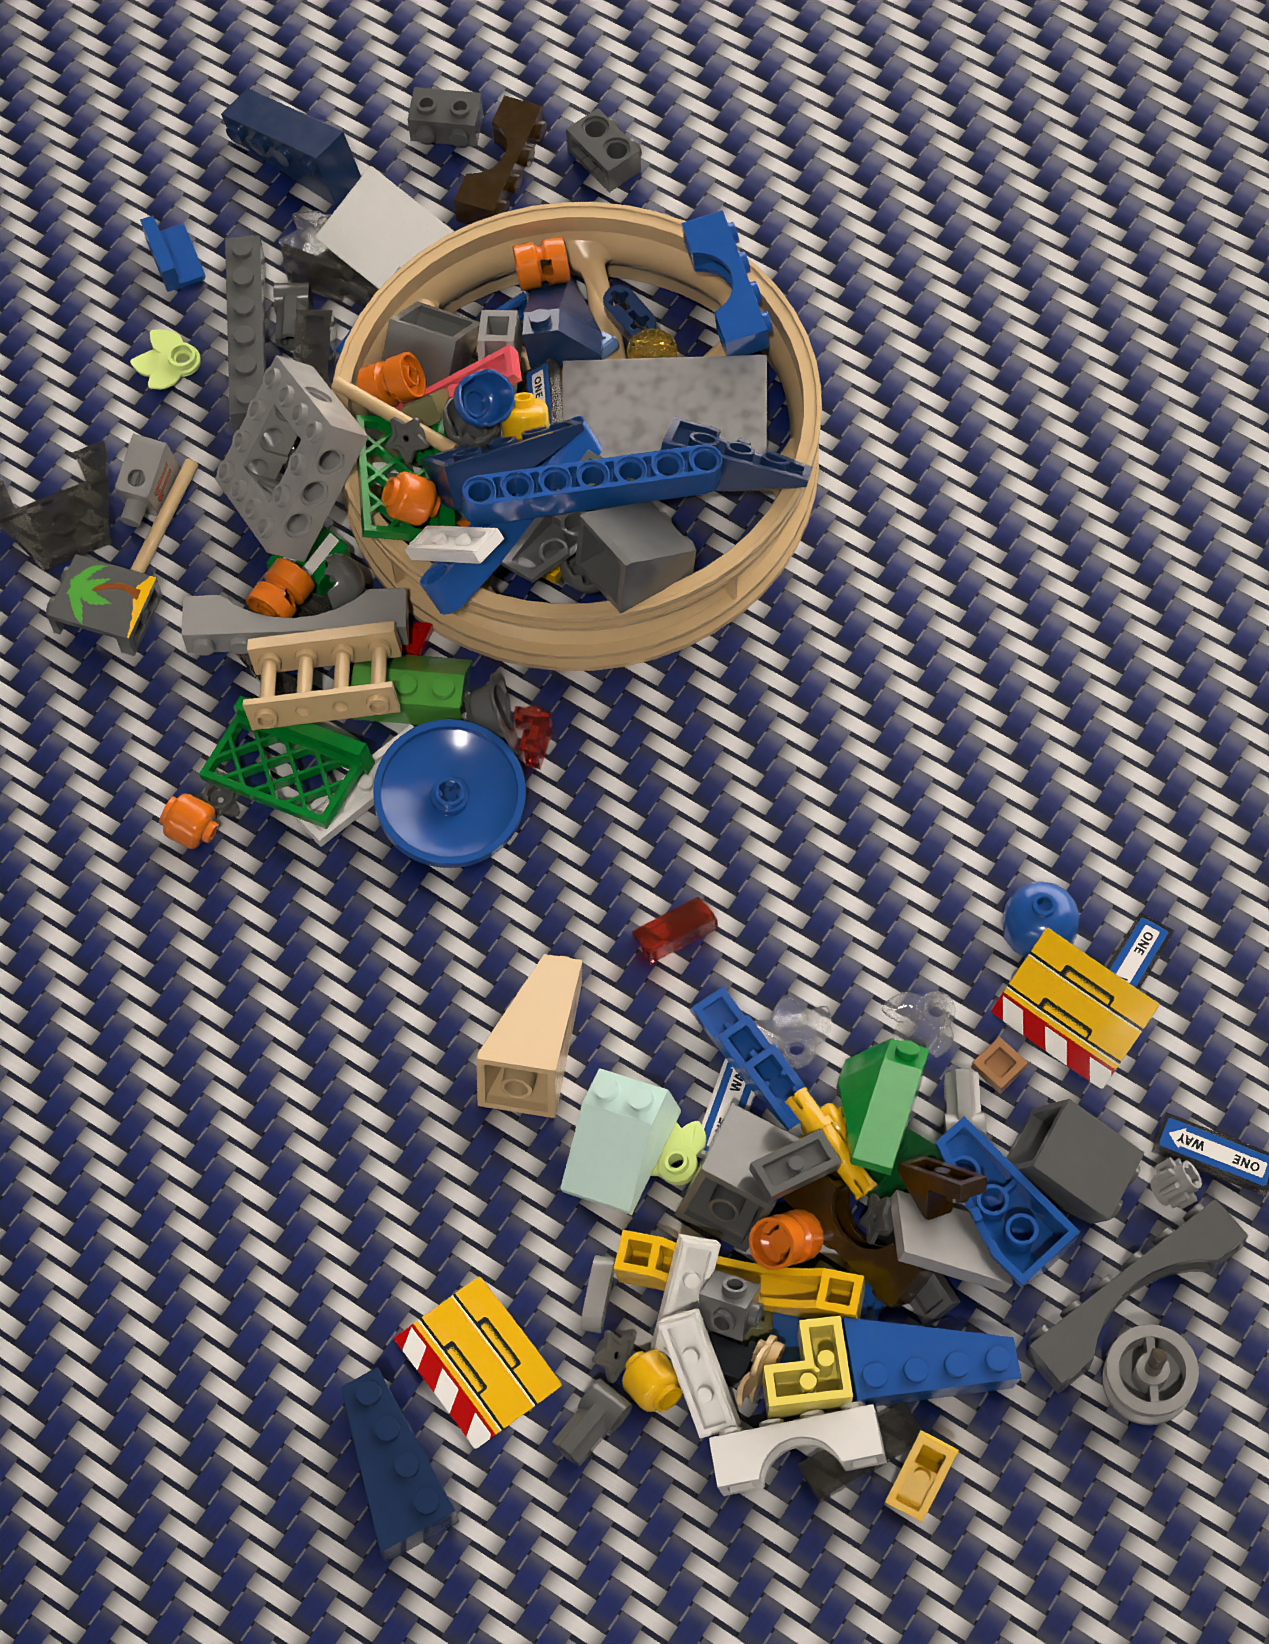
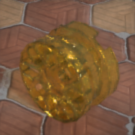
(652, 344)

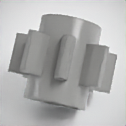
(1175, 1183)

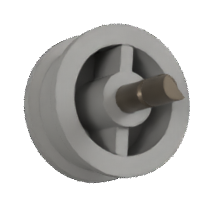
(1150, 1374)

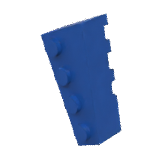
(922, 1363)

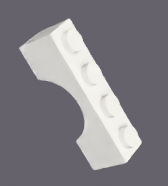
(746, 1456)

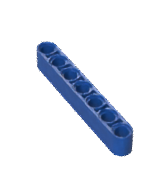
(577, 496)
(453, 583)

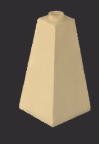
(529, 1047)

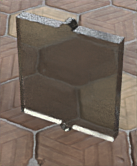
(320, 272)

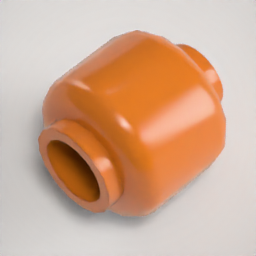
(410, 498)
(188, 821)

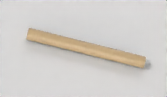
(388, 412)
(165, 516)

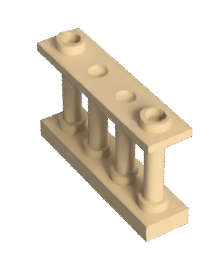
(319, 649)

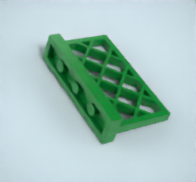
(397, 529)
(306, 740)

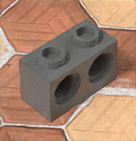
(604, 149)

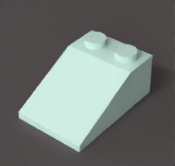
(618, 1140)

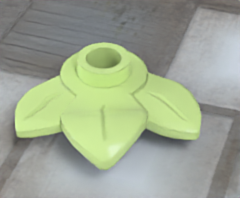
(163, 361)
(683, 1145)

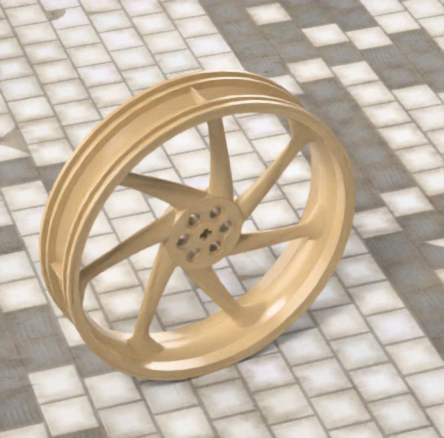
(599, 244)

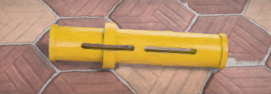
(813, 1120)

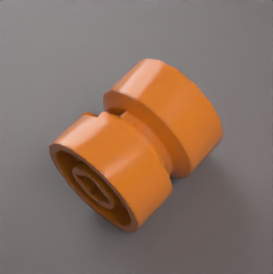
(528, 265)
(394, 380)
(281, 591)
(786, 1239)

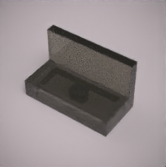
(316, 341)

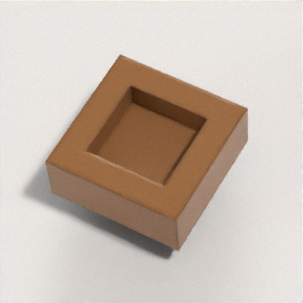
(999, 1065)

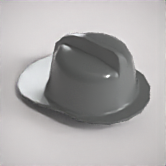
(491, 709)

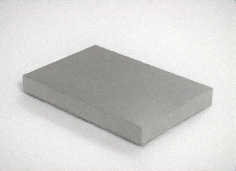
(945, 1244)

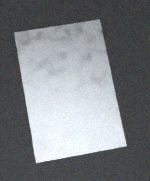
(636, 399)

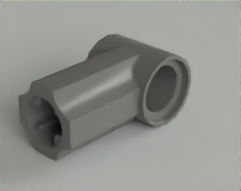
(287, 300)
(598, 1413)

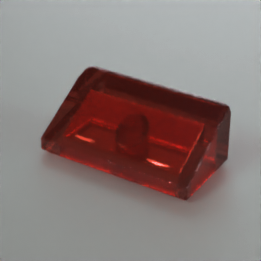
(675, 929)

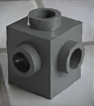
(730, 1305)

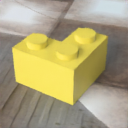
(817, 1380)

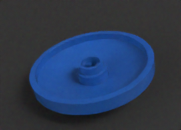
(449, 793)

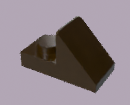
(939, 1184)

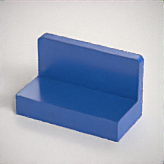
(173, 254)

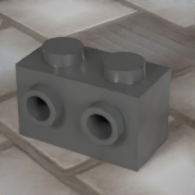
(445, 117)

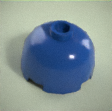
(1033, 910)

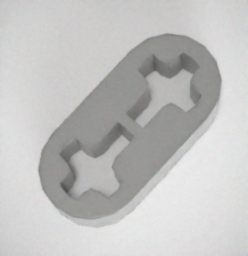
(598, 1294)

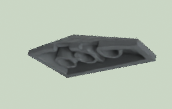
(547, 541)

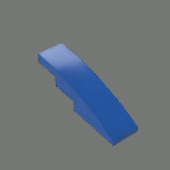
(750, 1054)

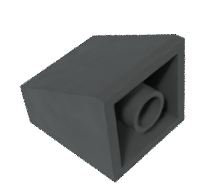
(723, 1191)

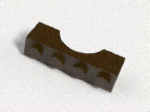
(516, 130)
(829, 1201)

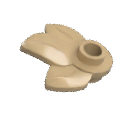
(765, 1353)

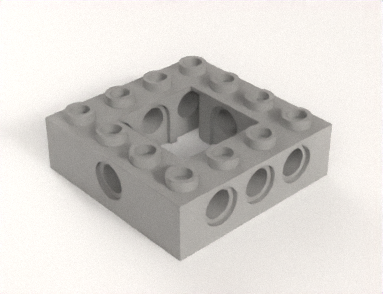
(290, 511)

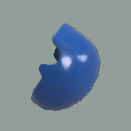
(484, 398)

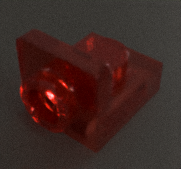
(536, 734)

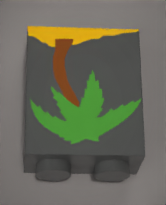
(105, 601)

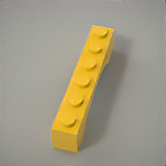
(790, 1291)

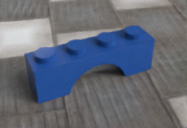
(714, 250)

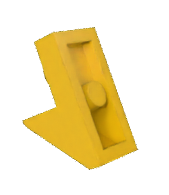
(921, 1476)

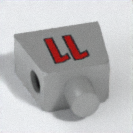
(145, 478)

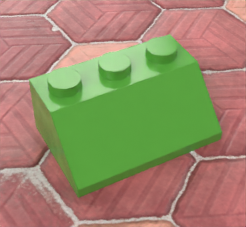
(425, 688)

